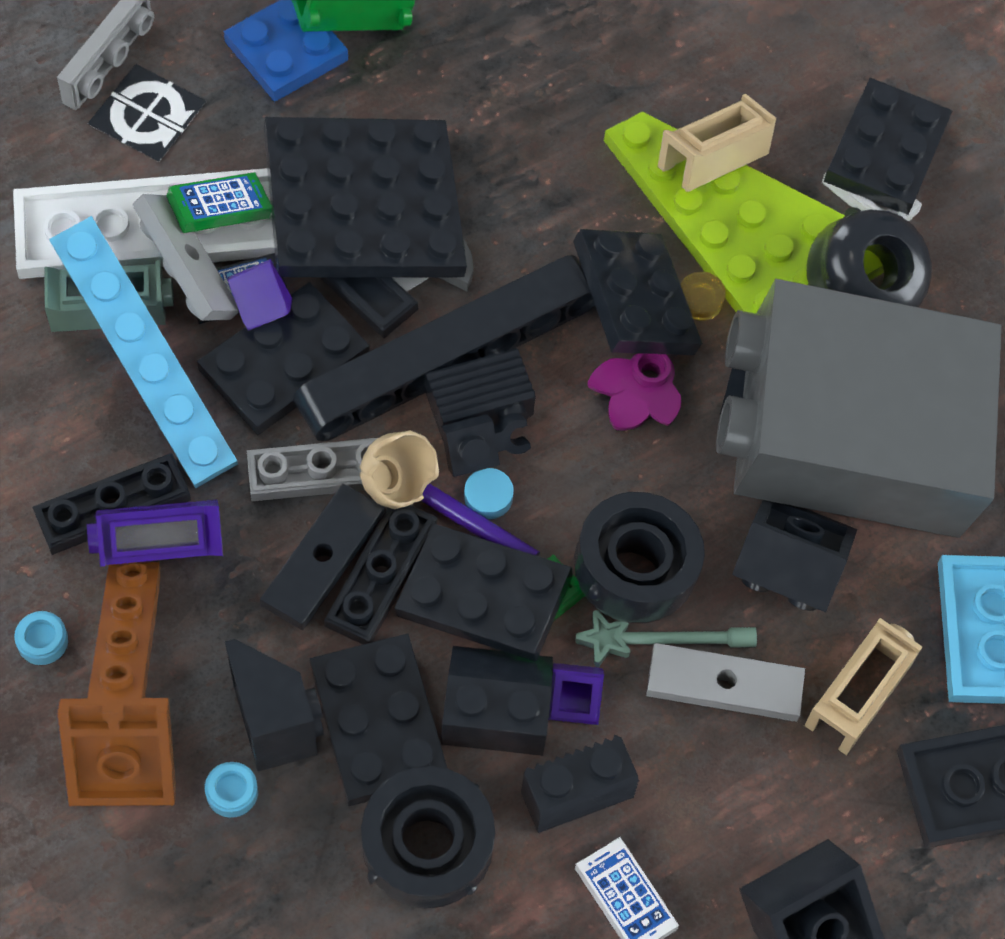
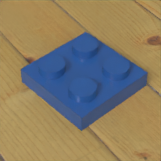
(280, 52)

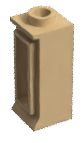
(718, 142)
(893, 642)

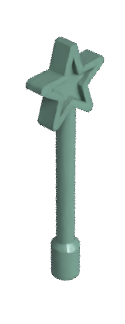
(613, 639)

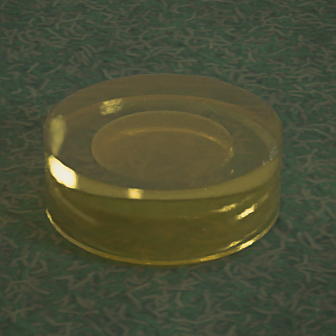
(703, 294)

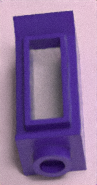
(156, 532)

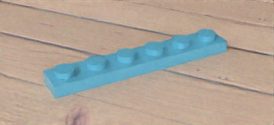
(143, 352)

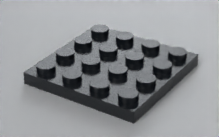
(363, 198)

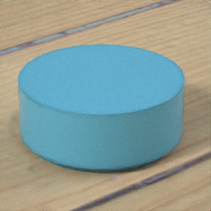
(489, 493)
(41, 638)
(231, 789)

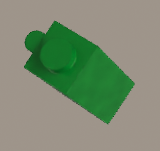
(353, 14)

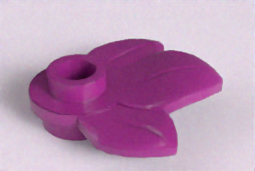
(635, 395)

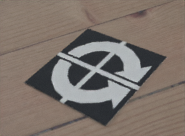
(147, 112)

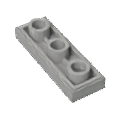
(103, 50)
(185, 260)
(293, 469)
(756, 685)

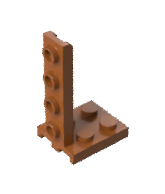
(116, 739)

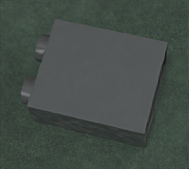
(864, 408)

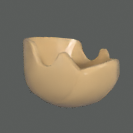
(398, 468)

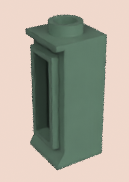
(71, 313)

